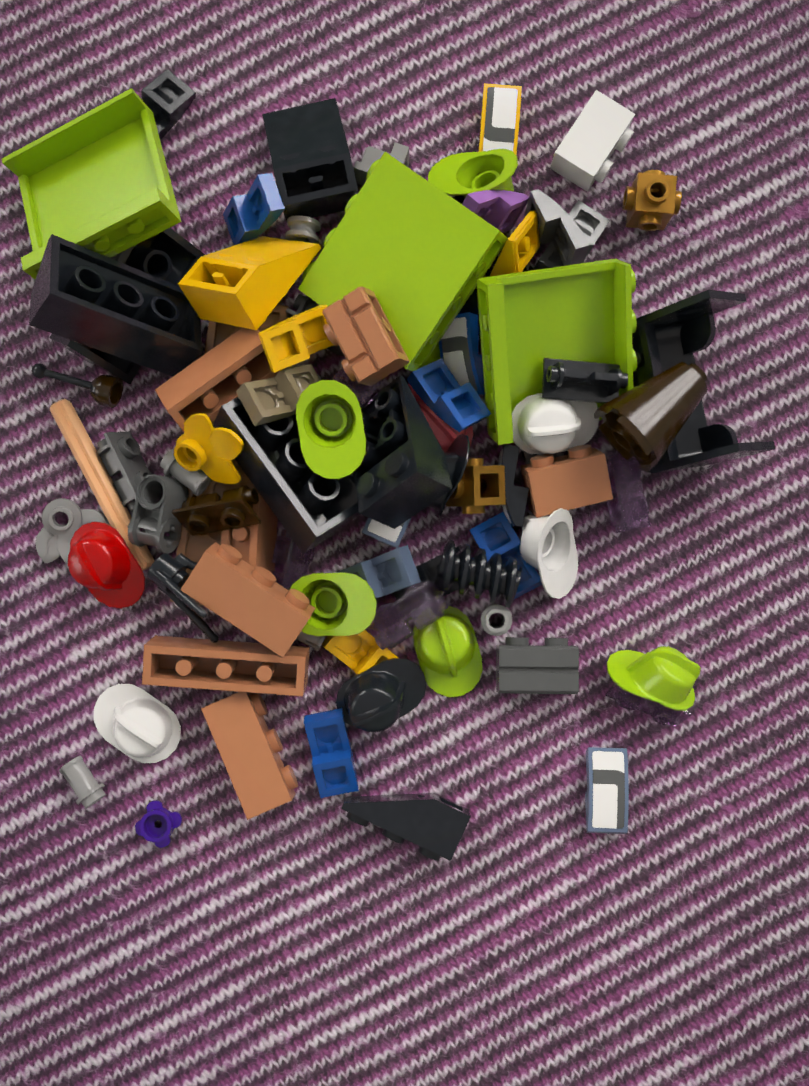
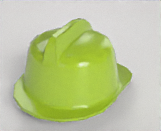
(474, 172)
(331, 429)
(341, 603)
(449, 654)
(658, 675)

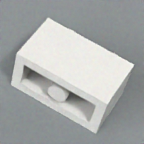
(592, 141)

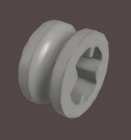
(303, 229)

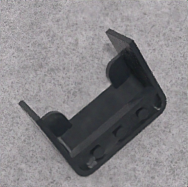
(671, 338)

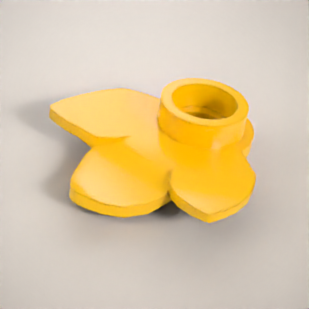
(209, 449)

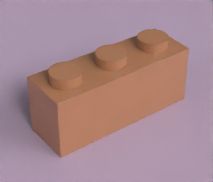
(215, 377)
(248, 598)
(250, 752)

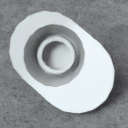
(552, 424)
(551, 548)
(137, 723)

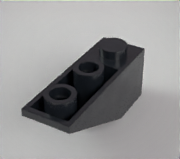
(420, 818)

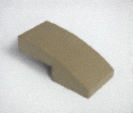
(276, 396)

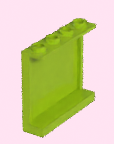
(96, 181)
(410, 250)
(552, 314)

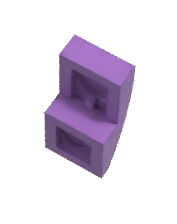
(497, 207)

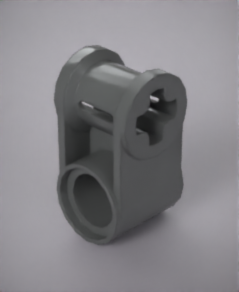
(153, 511)

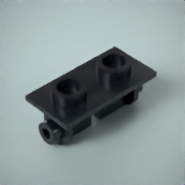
(582, 380)

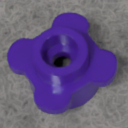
(159, 835)

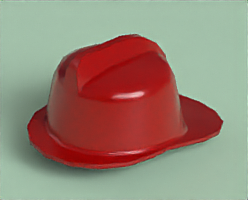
(105, 565)

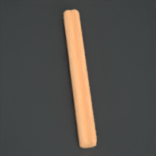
(97, 476)

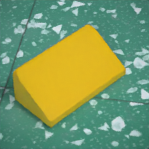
(519, 247)

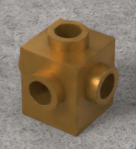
(651, 200)
(479, 487)

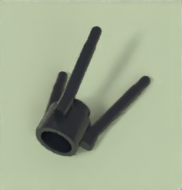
(170, 576)

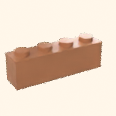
(224, 666)

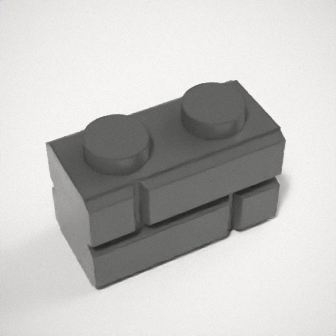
(537, 668)

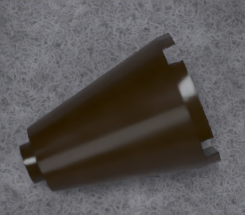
(652, 413)

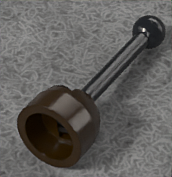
(104, 389)

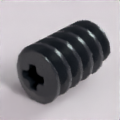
(479, 573)

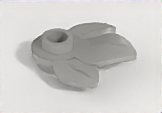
(55, 538)

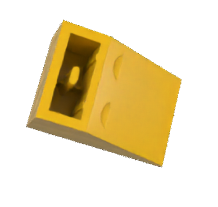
(246, 280)

